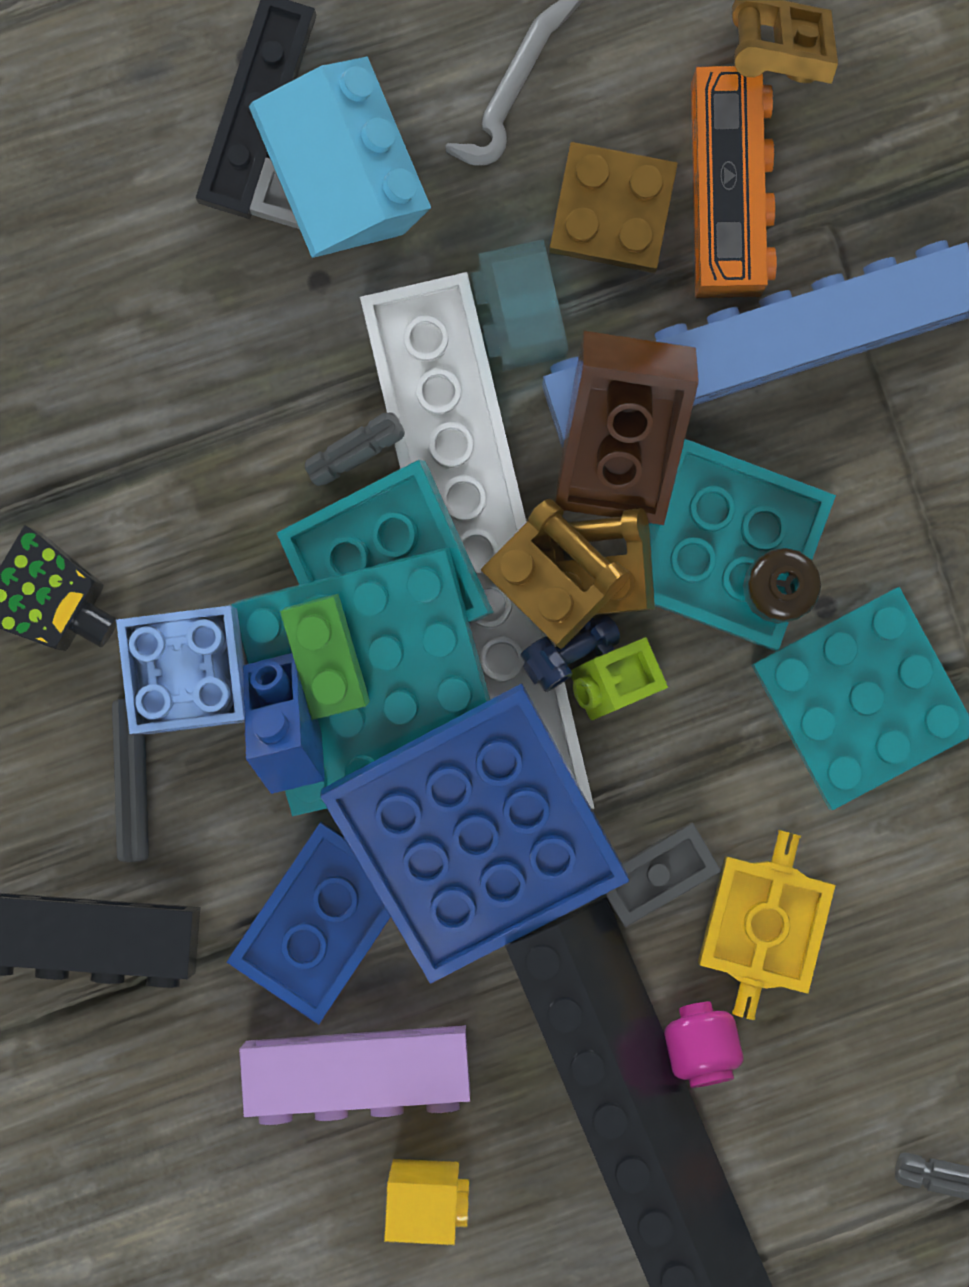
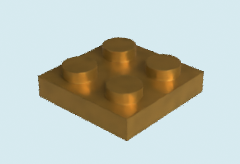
(613, 207)

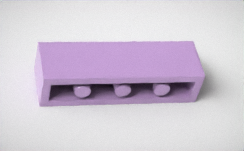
(355, 1072)

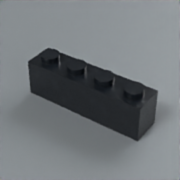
(98, 938)

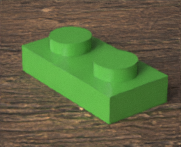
(325, 656)

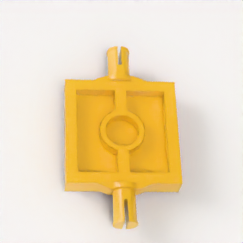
(766, 924)

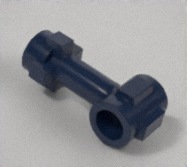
(549, 664)

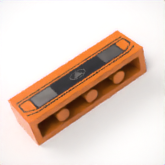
(730, 183)

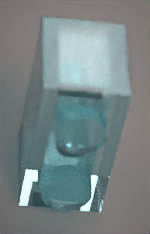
(521, 305)

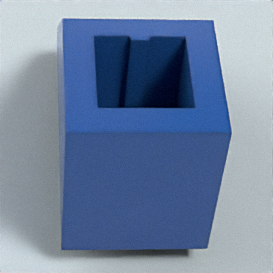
(279, 731)

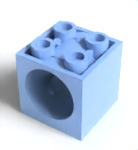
(182, 670)

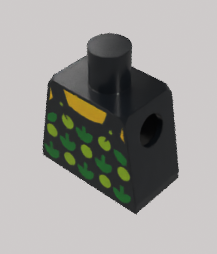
(50, 595)

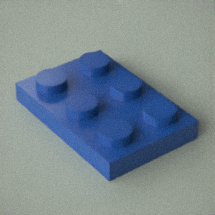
(313, 927)

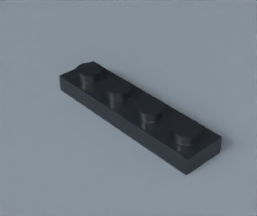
(268, 62)

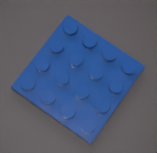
(475, 834)

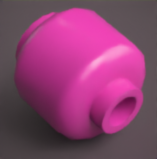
(703, 1045)

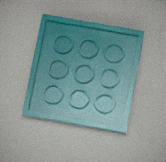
(410, 651)

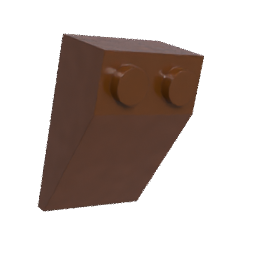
(626, 425)

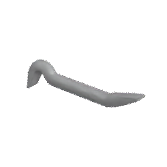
(511, 85)

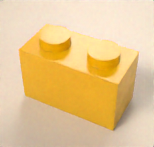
(425, 1202)

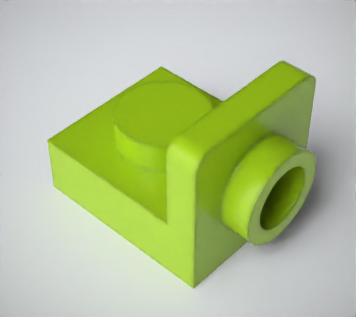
(617, 679)

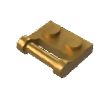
(802, 38)
(634, 528)
(541, 587)

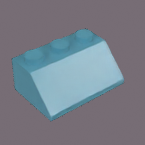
(340, 157)

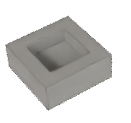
(270, 199)

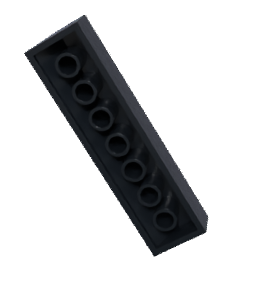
(633, 1104)

